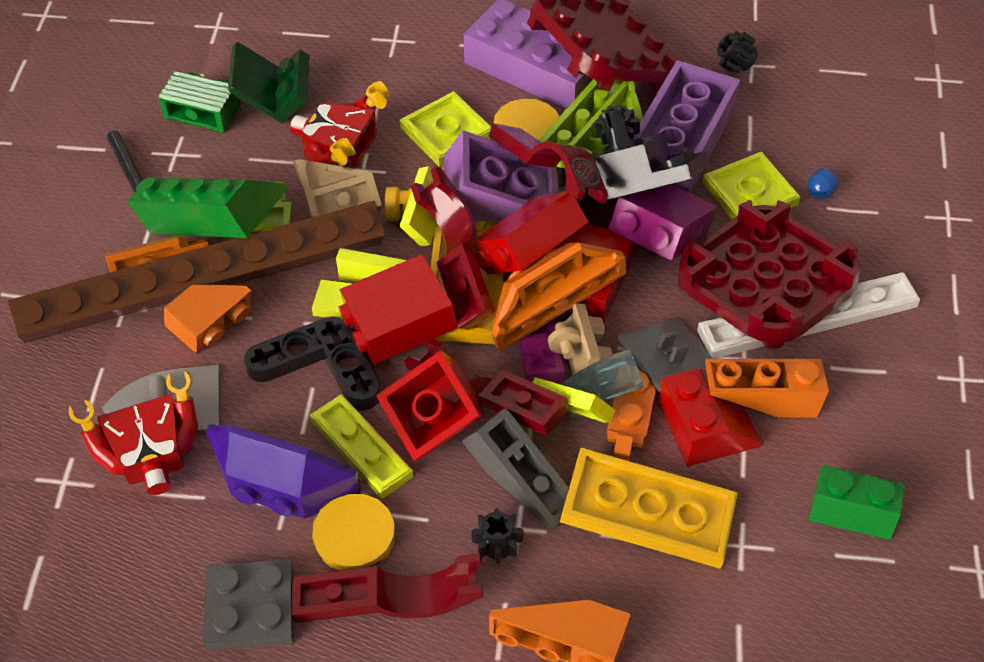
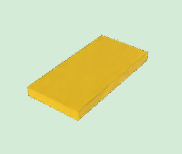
(650, 508)

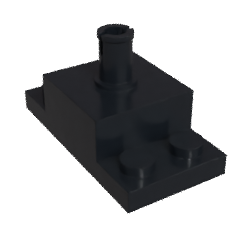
(640, 163)

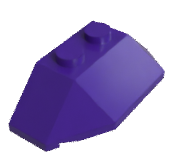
(278, 472)

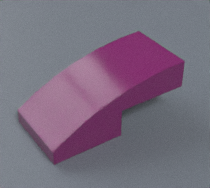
(538, 358)

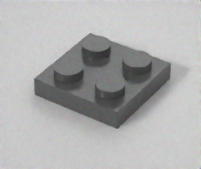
(248, 605)

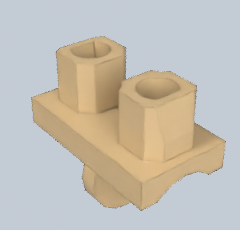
(579, 338)

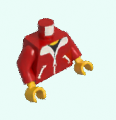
(341, 132)
(144, 438)

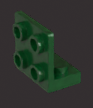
(265, 85)

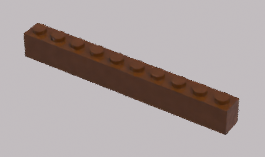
(222, 263)

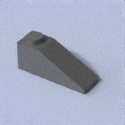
(518, 466)

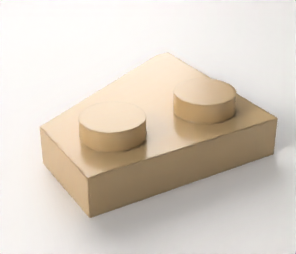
(334, 187)

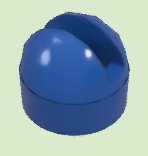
(822, 184)

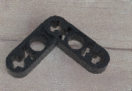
(319, 348)

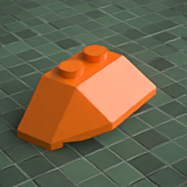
(552, 287)

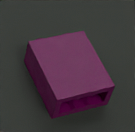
(662, 219)

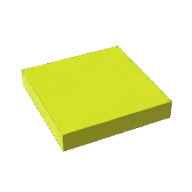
(440, 123)
(746, 180)

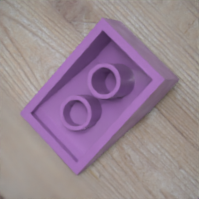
(494, 178)

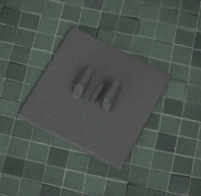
(665, 349)

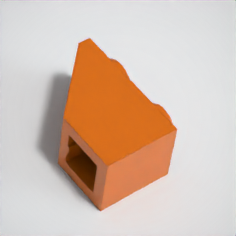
(205, 312)

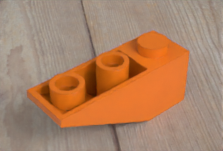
(770, 385)
(563, 630)

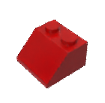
(430, 404)
(702, 423)

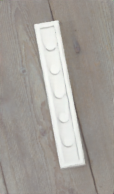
(869, 301)

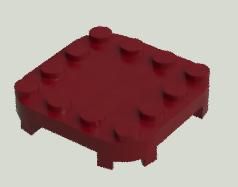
(605, 41)
(769, 274)

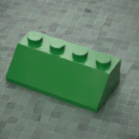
(204, 205)

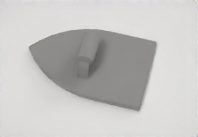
(204, 391)

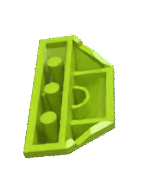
(577, 122)

